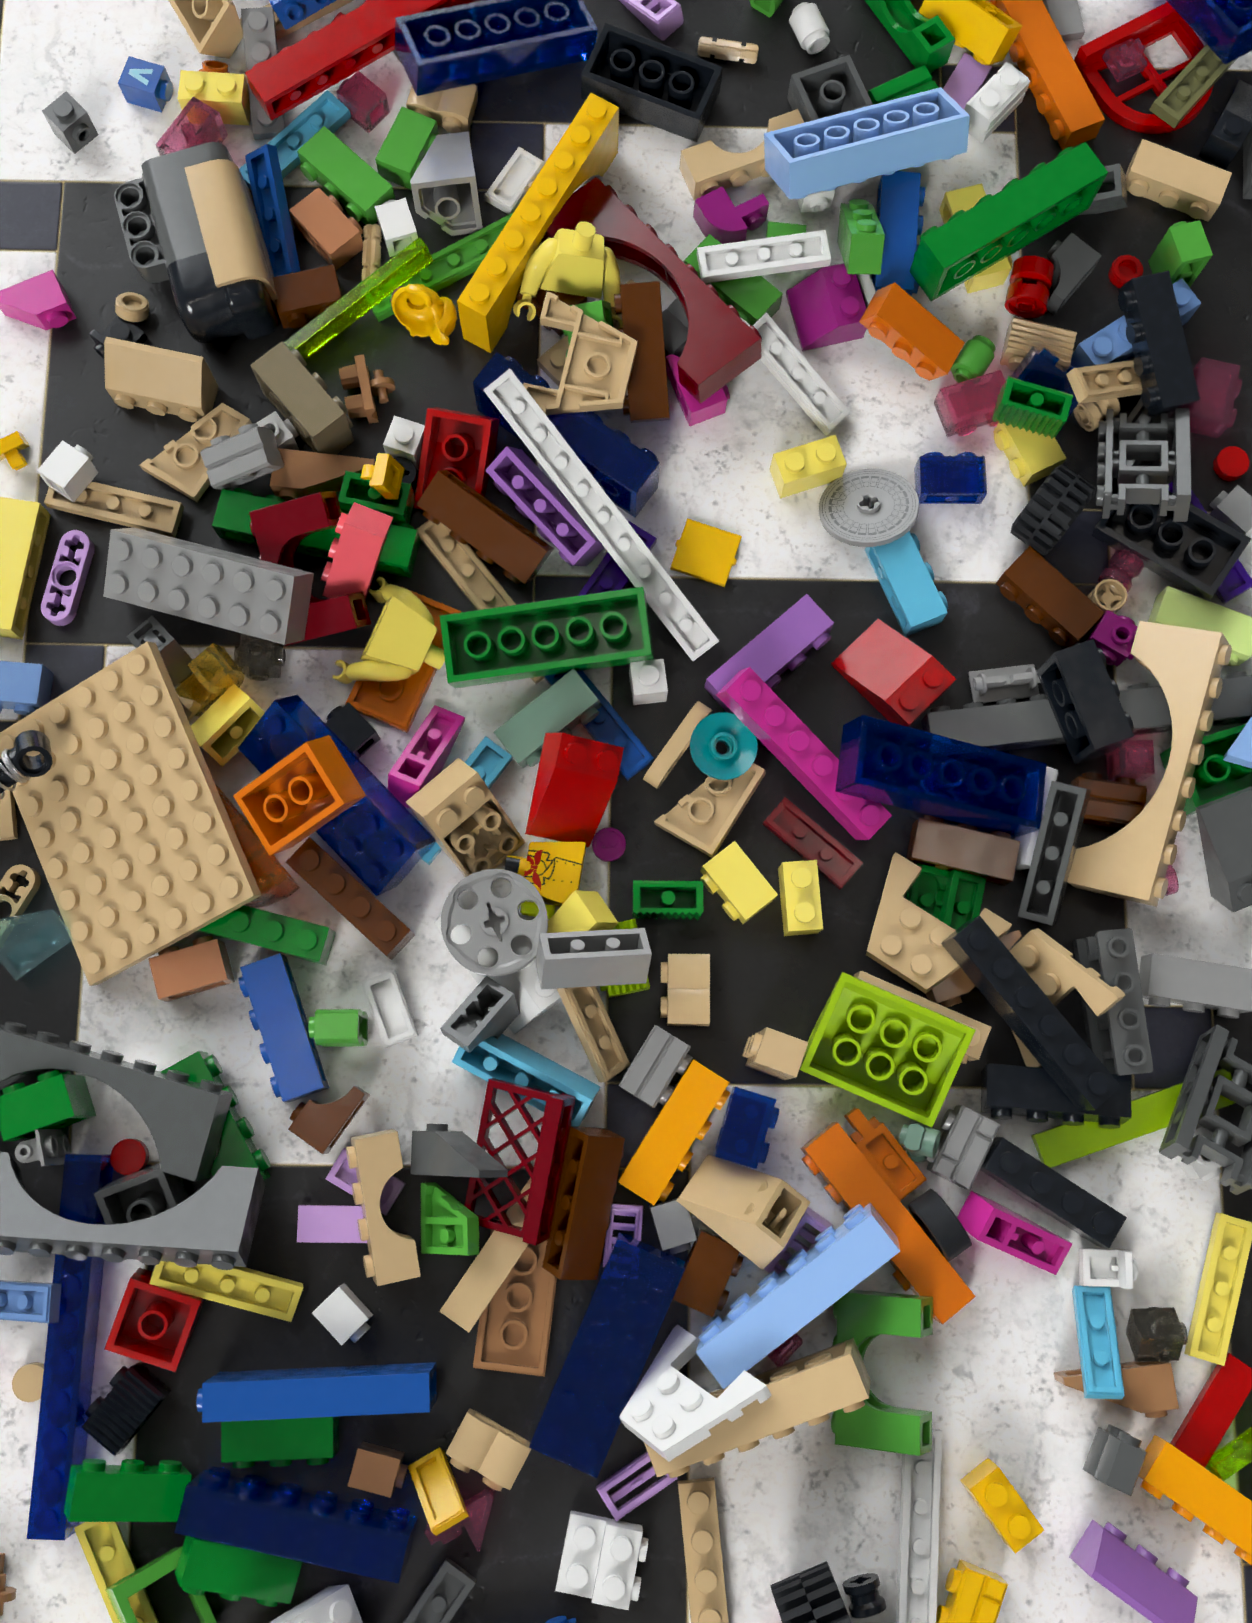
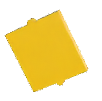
(705, 552)

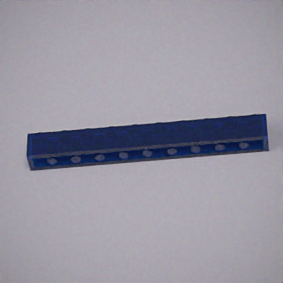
(68, 1356)

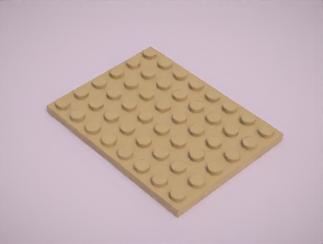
(129, 817)

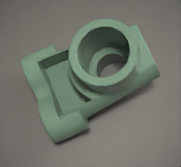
(920, 1141)

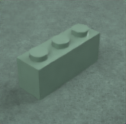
(554, 711)

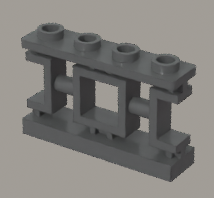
(1145, 483)
(1121, 1033)
(1197, 1106)

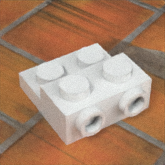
(602, 1560)

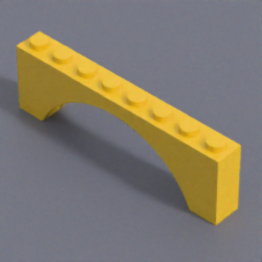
(581, 153)

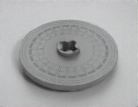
(849, 520)

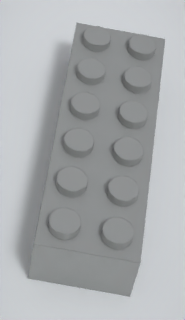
(208, 585)

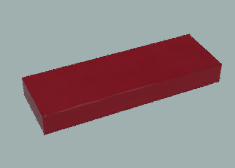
(812, 843)

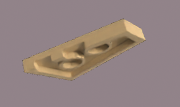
(182, 462)
(711, 810)

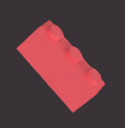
(356, 551)

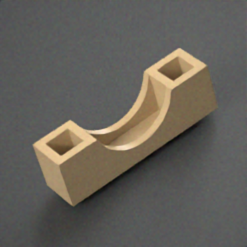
(710, 167)
(391, 1254)

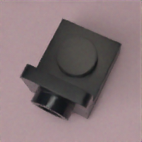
(120, 330)

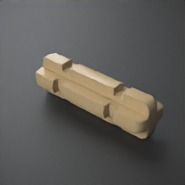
(728, 50)
(371, 249)

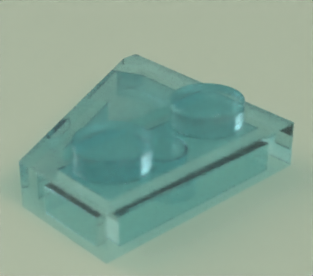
(30, 940)

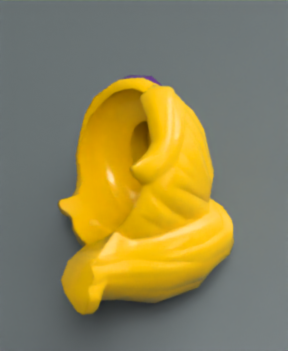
(424, 312)

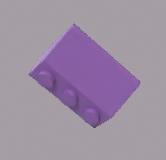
(1134, 1575)

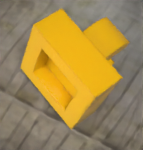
(10, 449)
(384, 475)

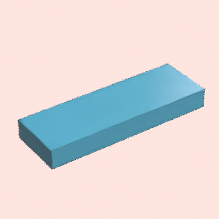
(1097, 1342)

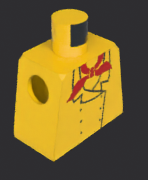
(551, 868)

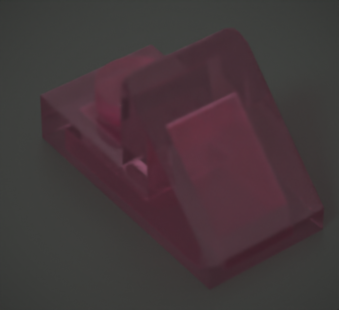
(478, 1511)

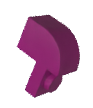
(725, 222)

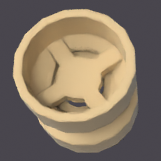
(1091, 413)
(1110, 593)

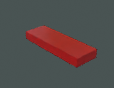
(1214, 1410)

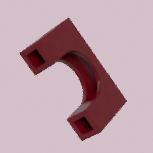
(278, 535)

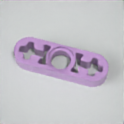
(60, 565)

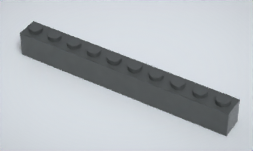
(1033, 723)

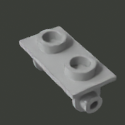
(1004, 683)
(47, 1147)

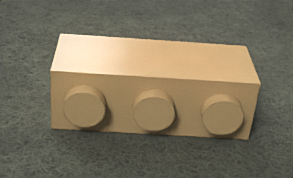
(1176, 180)
(775, 1053)

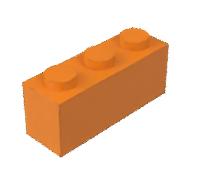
(911, 332)

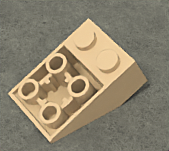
(465, 819)
(744, 1207)

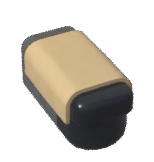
(201, 240)

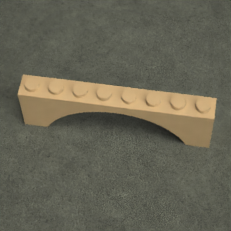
(1137, 856)

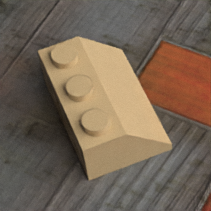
(211, 25)
(158, 380)

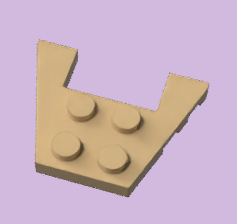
(595, 365)
(909, 938)
(1058, 975)

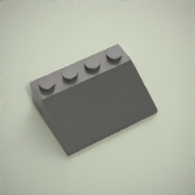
(1227, 848)

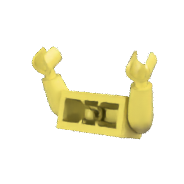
(574, 265)
(398, 640)

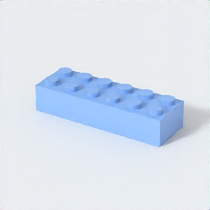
(866, 143)
(796, 1294)

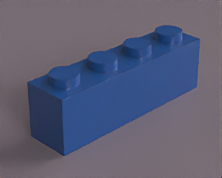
(899, 216)
(283, 1028)

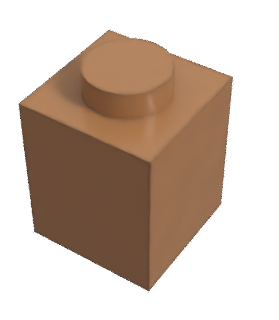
(377, 1469)

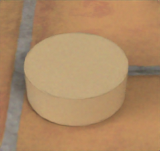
(132, 307)
(28, 1382)

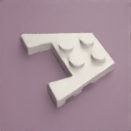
(673, 1410)

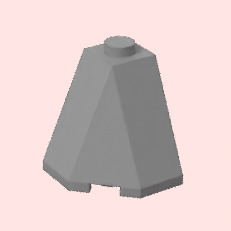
(447, 185)

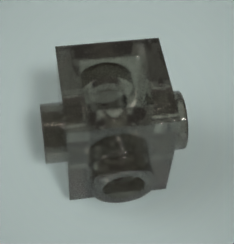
(263, 665)
(1156, 1334)

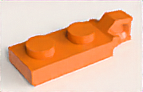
(885, 1154)

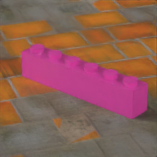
(799, 752)

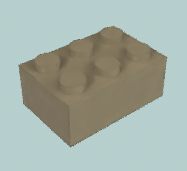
(303, 400)

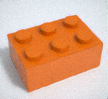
(299, 795)

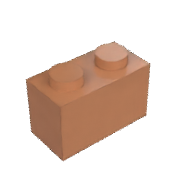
(326, 228)
(191, 969)

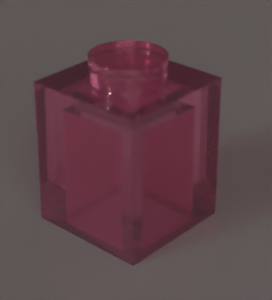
(364, 100)
(1132, 760)

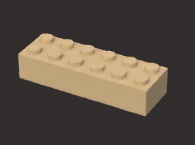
(800, 1394)

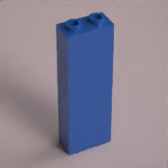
(318, 1392)

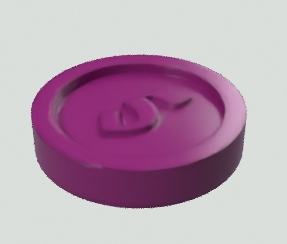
(608, 844)

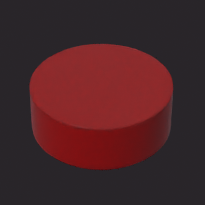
(1124, 269)
(1231, 463)
(129, 1156)

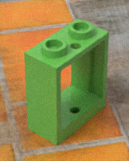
(145, 1576)

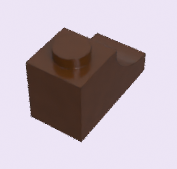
(324, 1123)

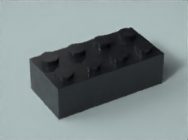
(652, 82)
(1187, 553)

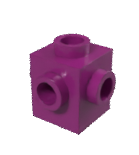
(1114, 636)

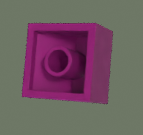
(827, 308)

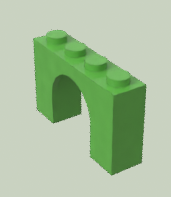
(876, 1424)

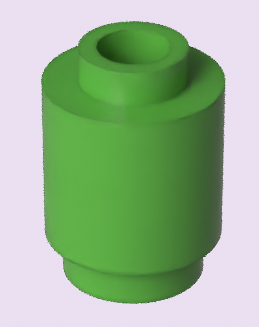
(973, 359)

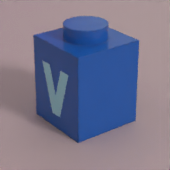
(145, 84)

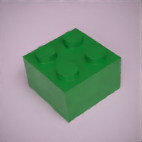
(48, 1104)

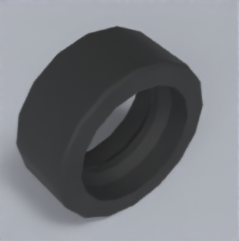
(940, 1224)

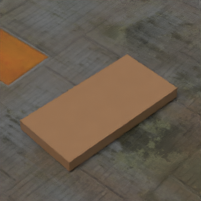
(518, 1319)

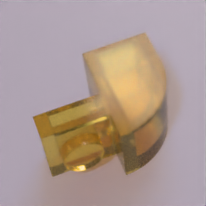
(212, 676)

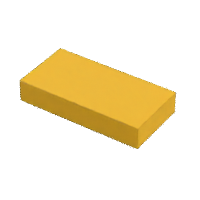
(438, 1491)

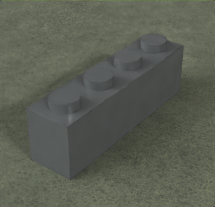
(1054, 853)

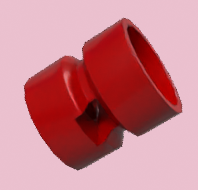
(1029, 286)

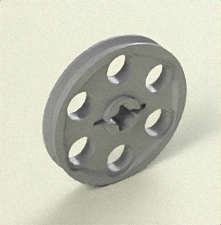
(483, 937)

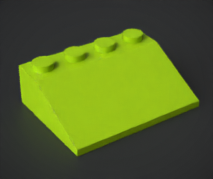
(886, 1049)

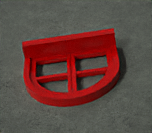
(1149, 29)

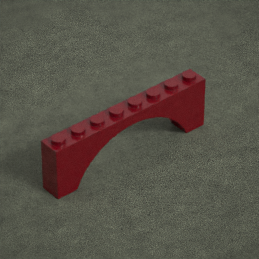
(717, 338)

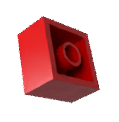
(154, 1323)

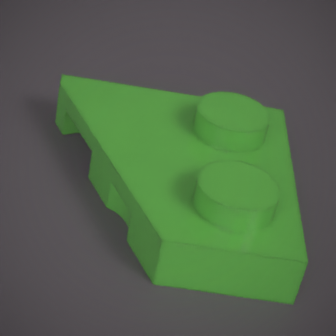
(446, 1224)

